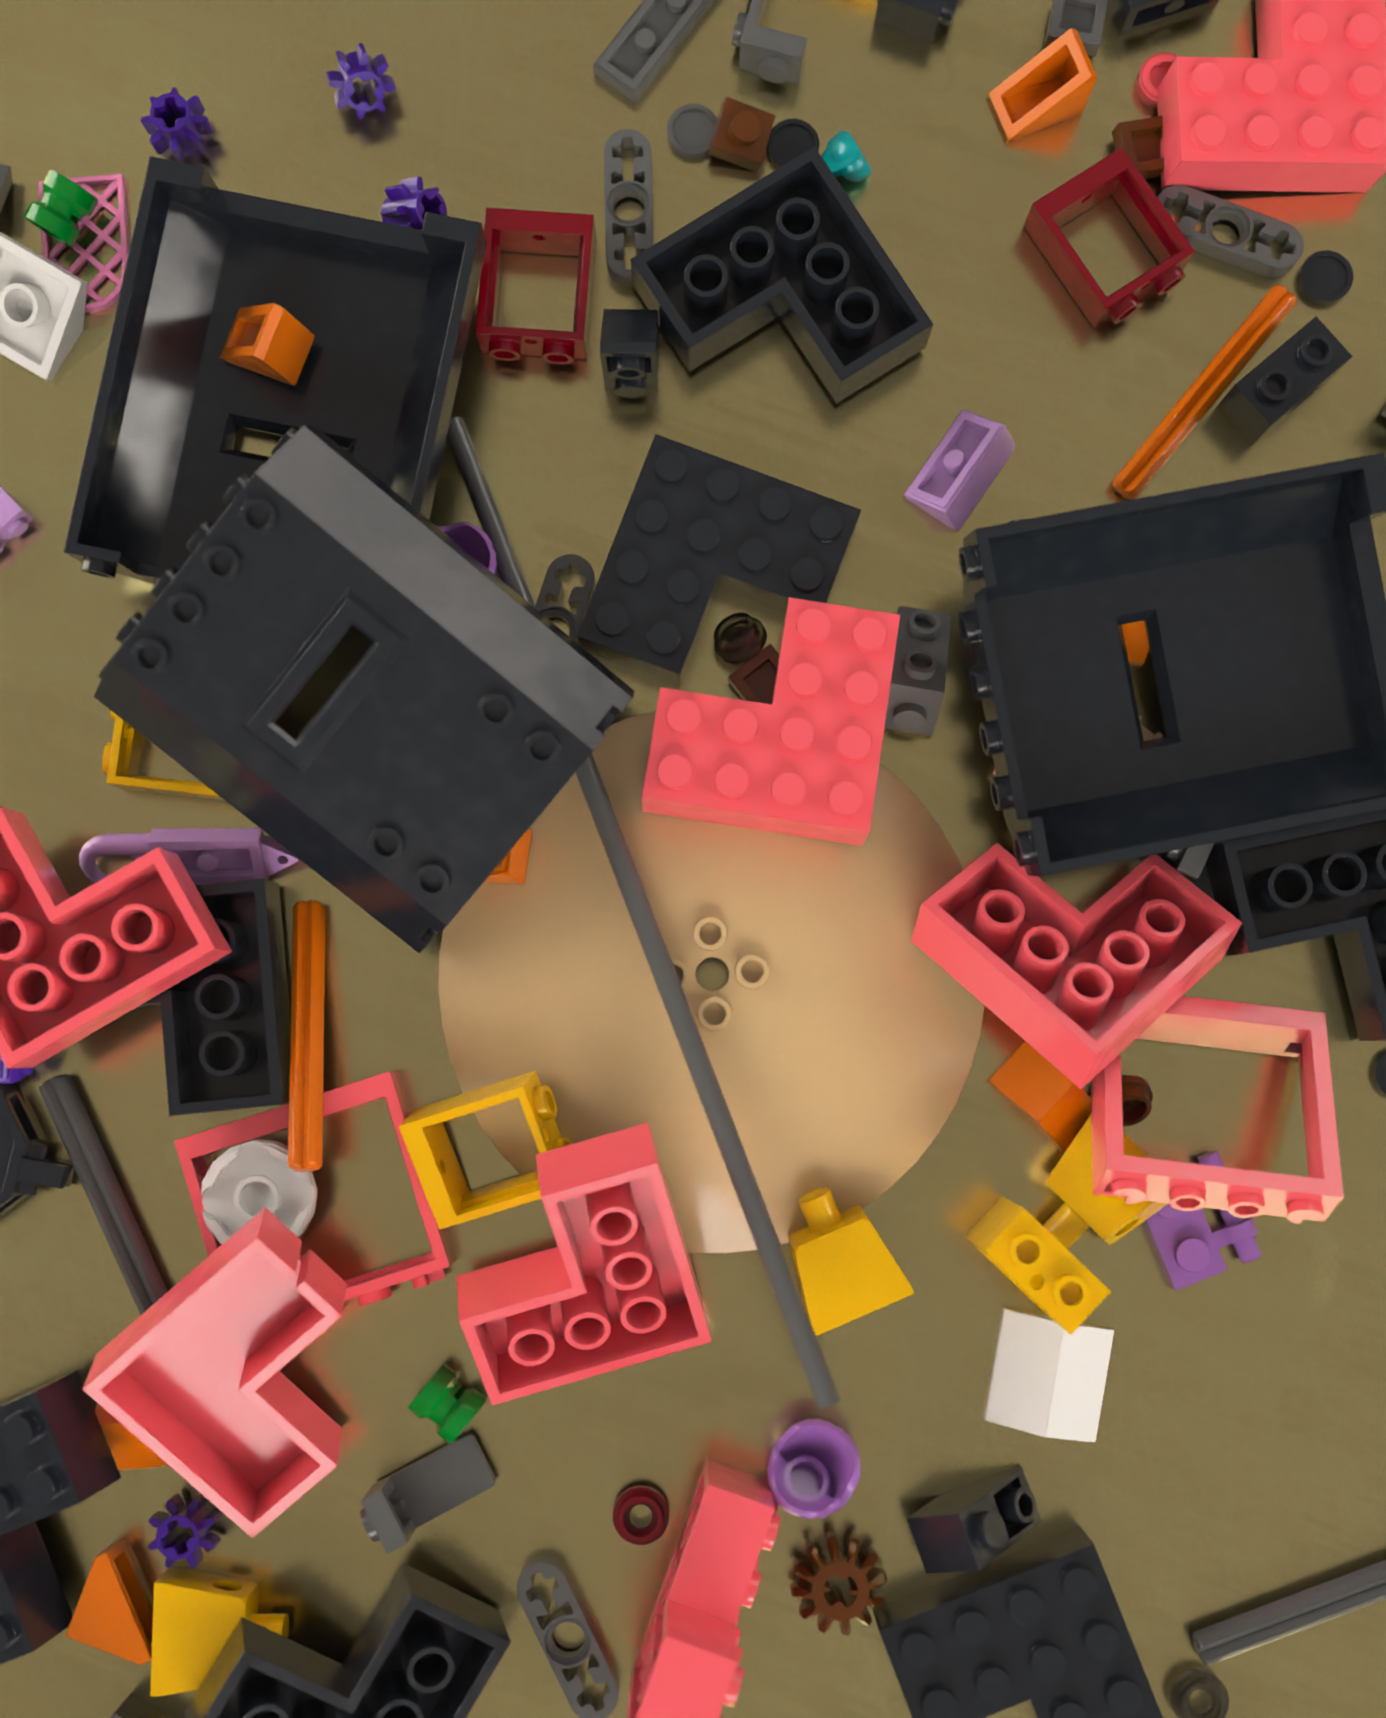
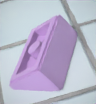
(961, 468)

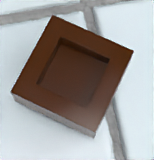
(741, 134)
(1142, 144)
(756, 677)

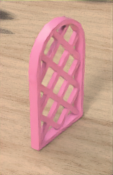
(115, 182)

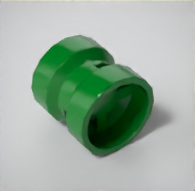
(61, 208)
(447, 1403)

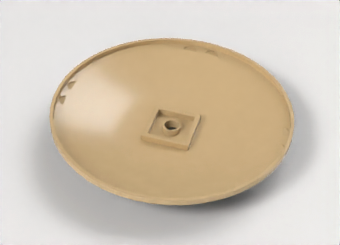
(825, 1039)

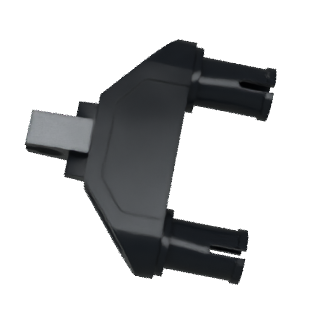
(23, 1154)

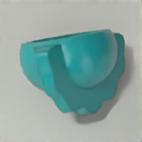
(846, 158)

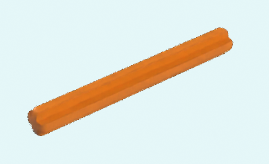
(1204, 392)
(307, 1037)

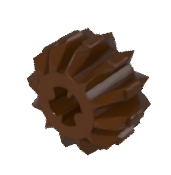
(831, 1602)

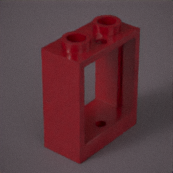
(1120, 178)
(539, 234)

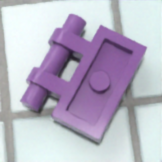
(1188, 1245)

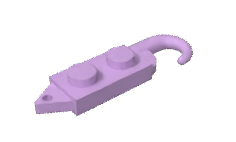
(206, 853)

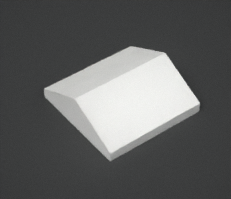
(38, 309)
(1047, 1378)

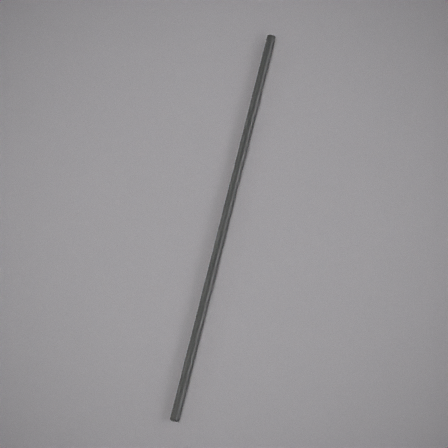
(664, 974)

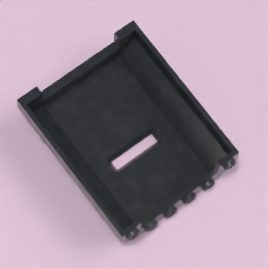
(378, 380)
(1260, 651)
(430, 743)

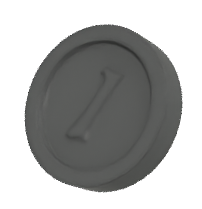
(691, 130)

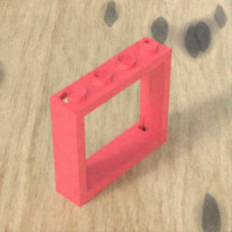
(1237, 1190)
(370, 1286)

